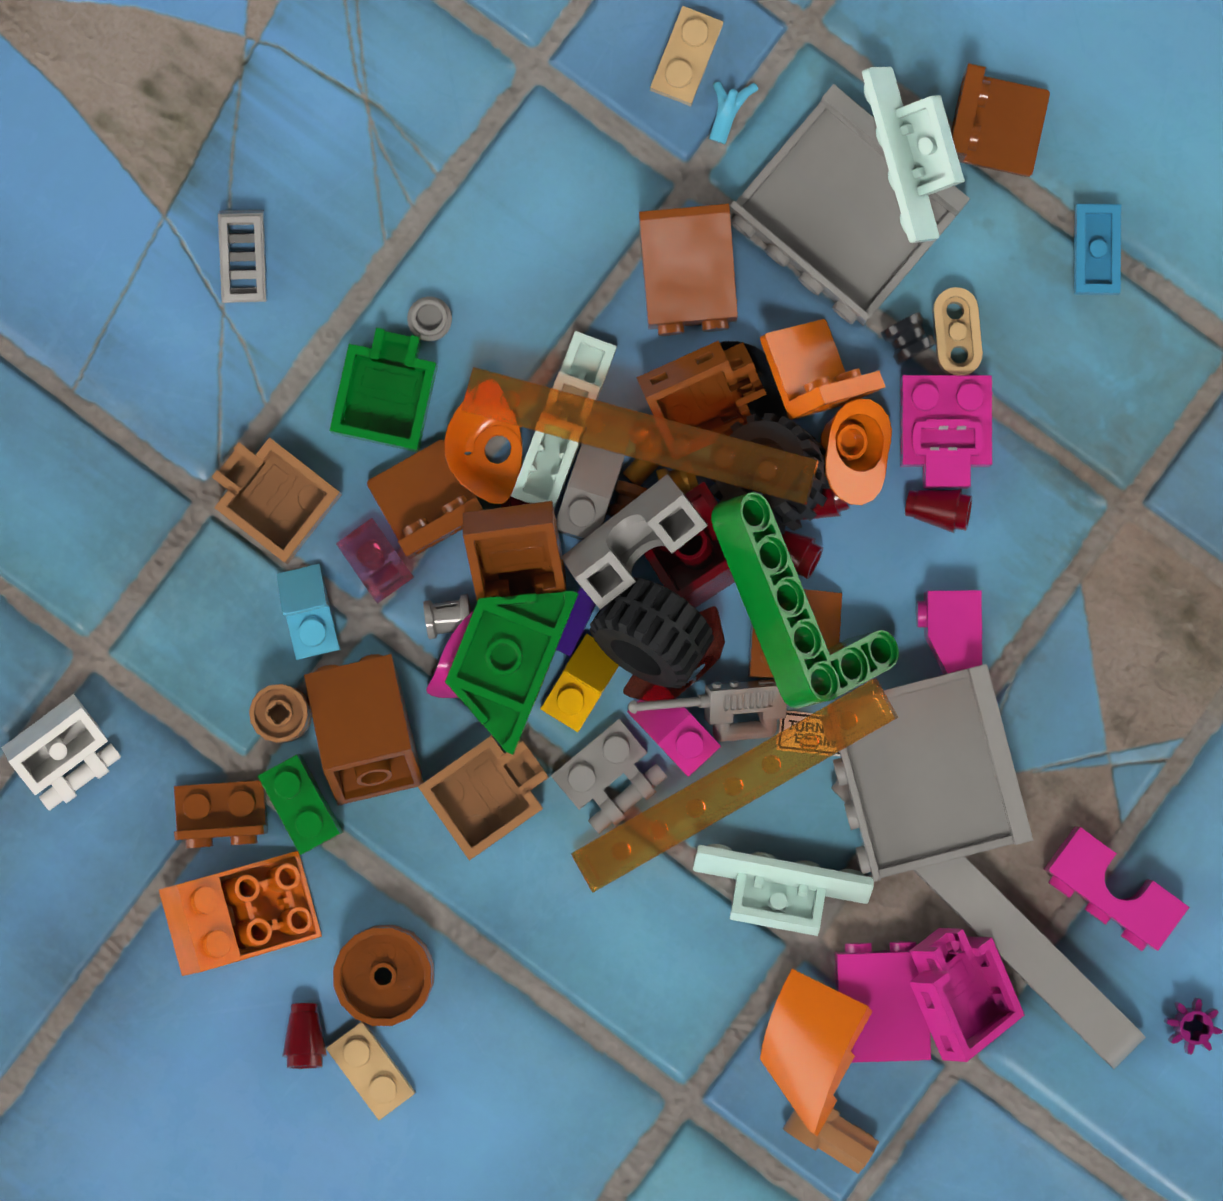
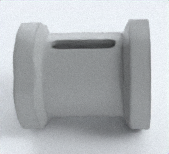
(445, 616)

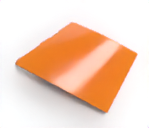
(811, 1045)

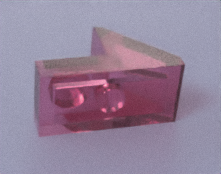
(375, 560)

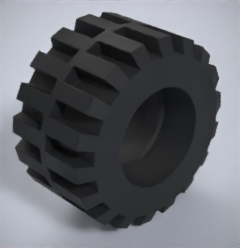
(789, 437)
(653, 634)

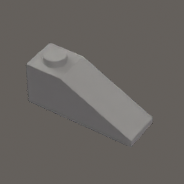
(589, 492)

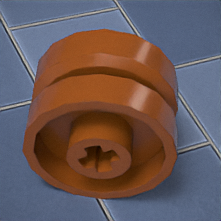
(370, 998)

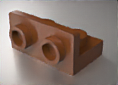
(220, 811)

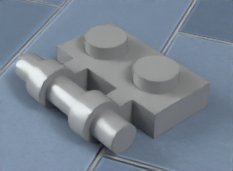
(601, 764)

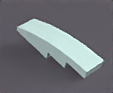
(552, 457)

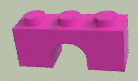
(1081, 869)

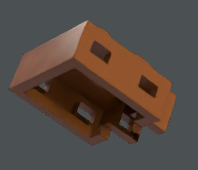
(704, 388)
(514, 550)

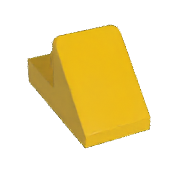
(580, 684)

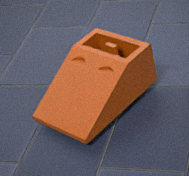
(240, 913)

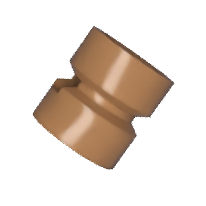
(280, 713)

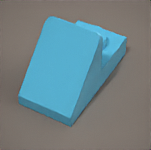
(308, 612)

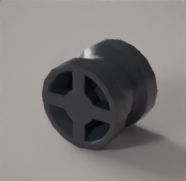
(908, 338)

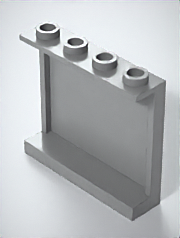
(833, 211)
(934, 777)

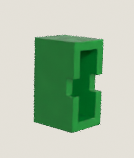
(300, 804)

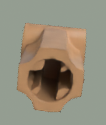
(837, 1139)

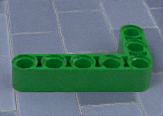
(782, 614)

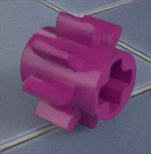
(1198, 1037)

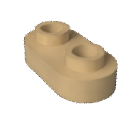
(957, 333)

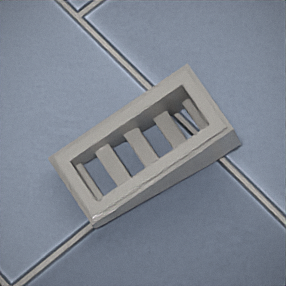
(242, 217)

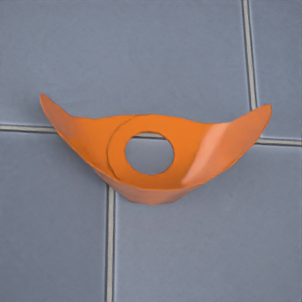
(474, 471)

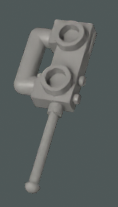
(731, 698)

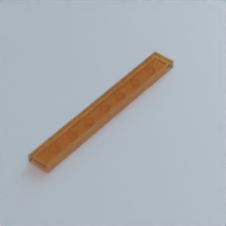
(640, 436)
(735, 785)

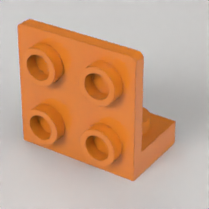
(811, 370)

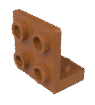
(998, 122)
(422, 499)

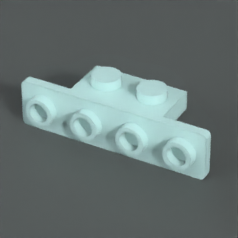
(916, 150)
(780, 891)

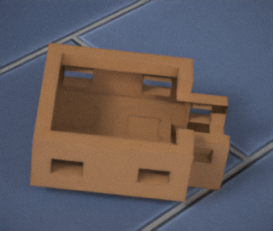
(274, 497)
(485, 794)

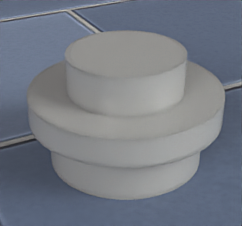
(429, 318)

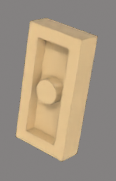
(686, 56)
(370, 1070)

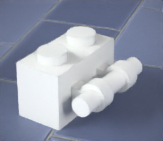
(57, 745)

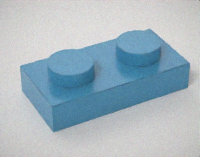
(1097, 249)

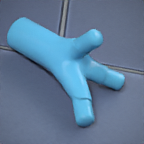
(727, 109)

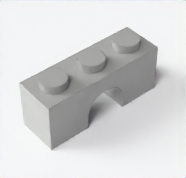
(607, 555)

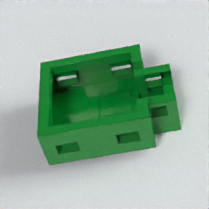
(385, 392)

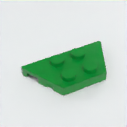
(508, 658)

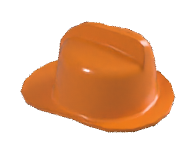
(857, 450)

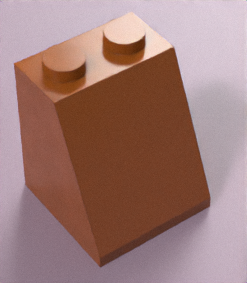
(688, 268)
(363, 729)

